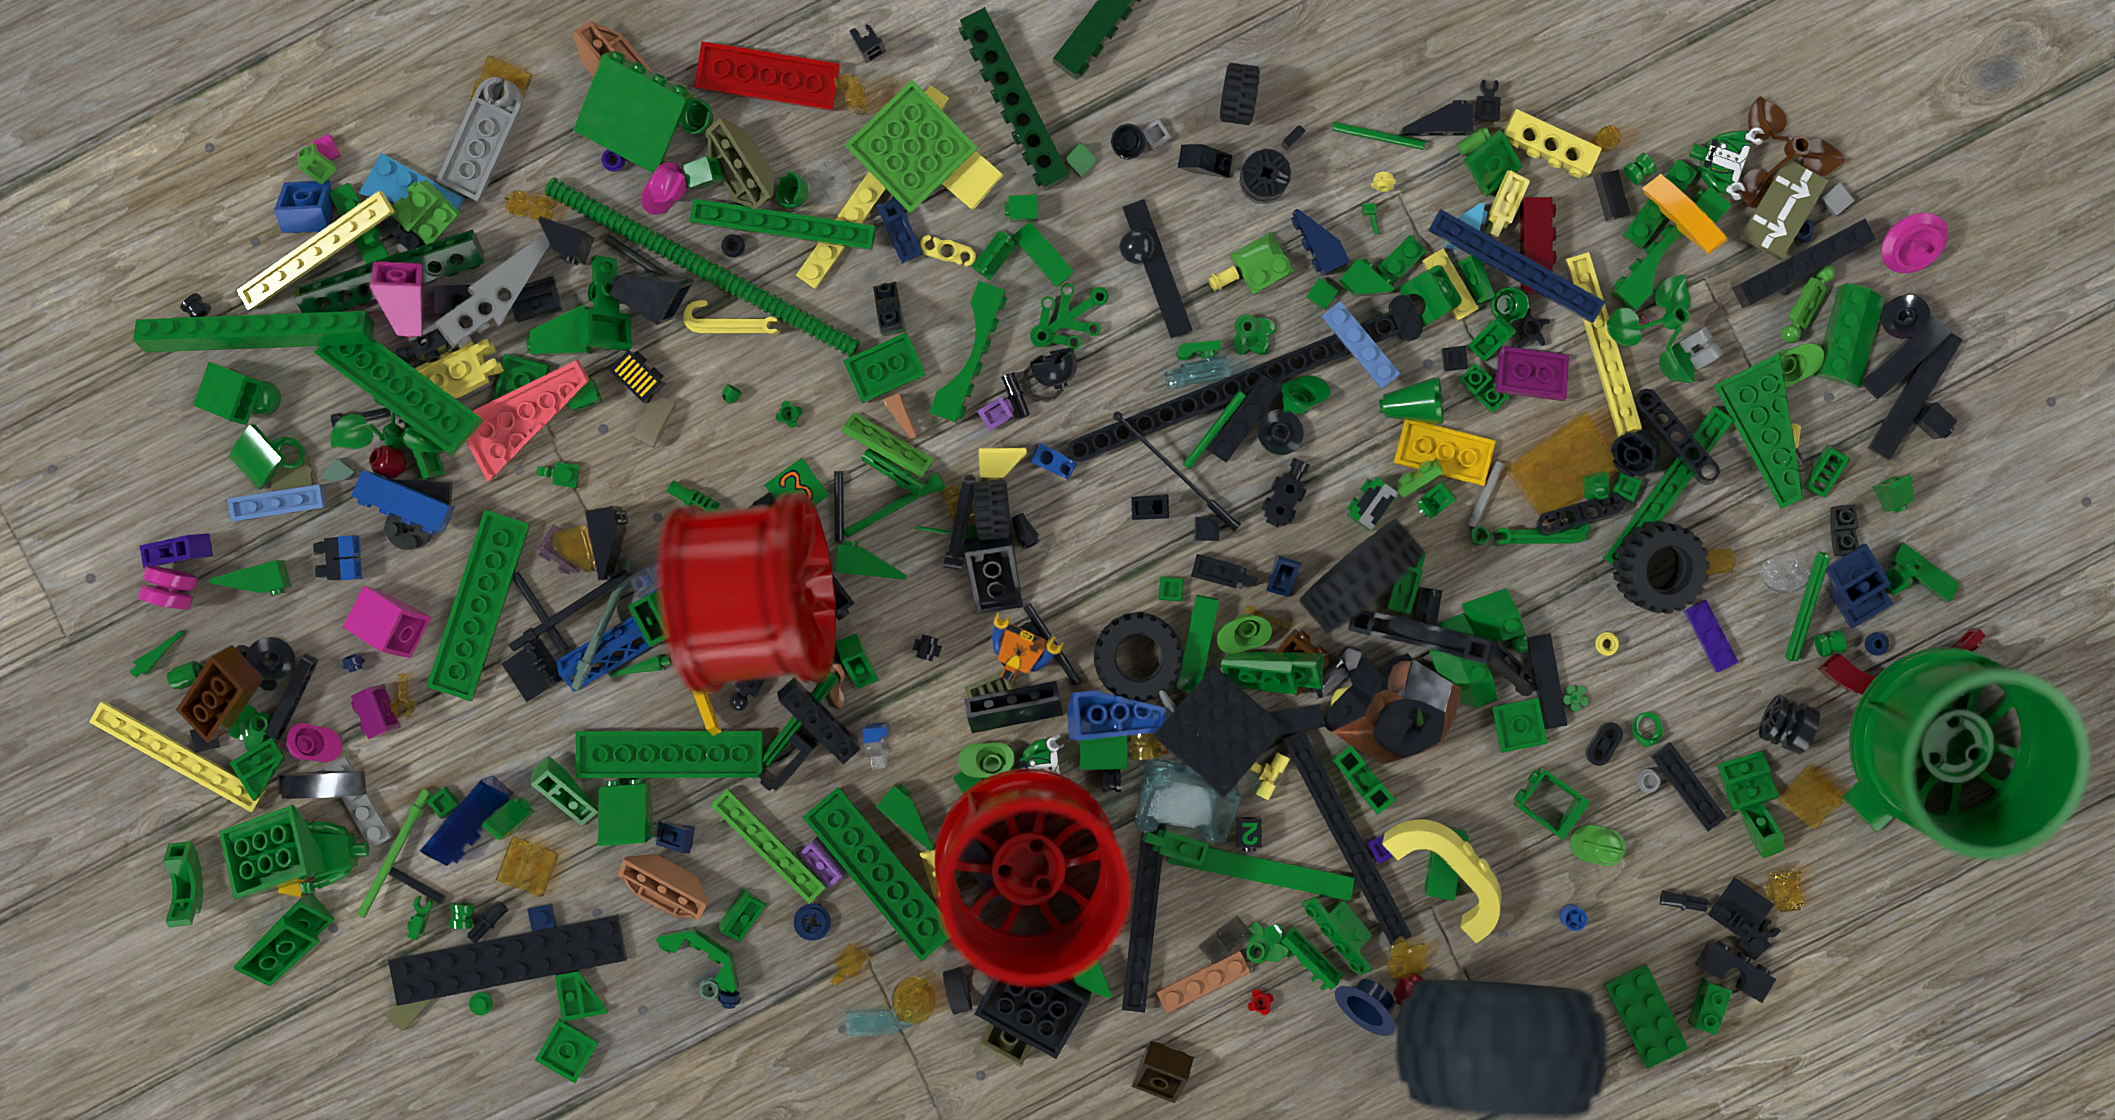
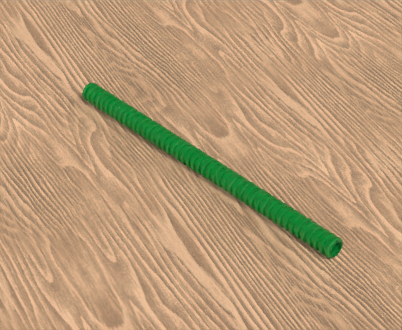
(701, 267)

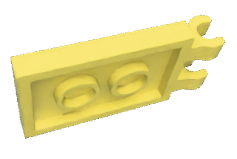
(464, 369)

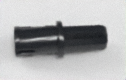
(1015, 395)
(1684, 901)
(487, 921)

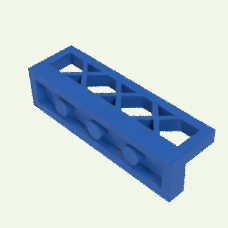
(614, 639)

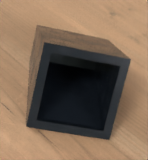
(651, 293)

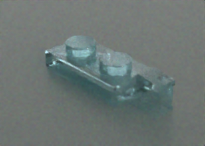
(1198, 372)
(873, 1023)

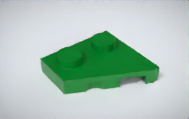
(258, 767)
(577, 997)

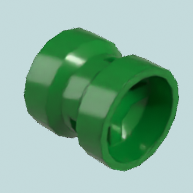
(1640, 168)
(1831, 643)
(461, 915)

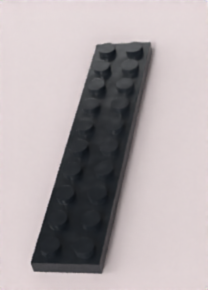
(507, 959)

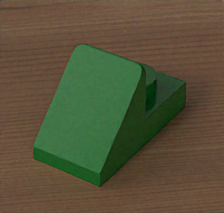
(1491, 338)

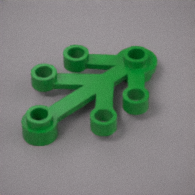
(1066, 319)

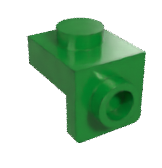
(1436, 500)

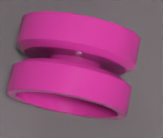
(167, 587)

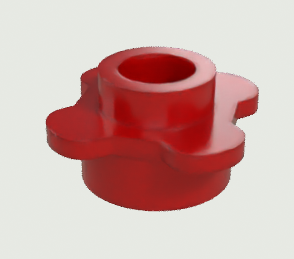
(1260, 1008)

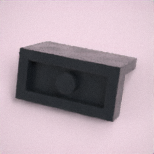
(1611, 195)

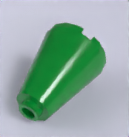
(1415, 402)

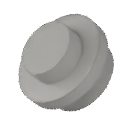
(1648, 780)

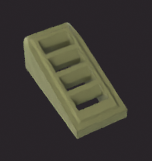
(988, 681)

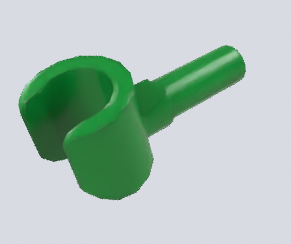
(1371, 209)

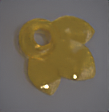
(1409, 957)

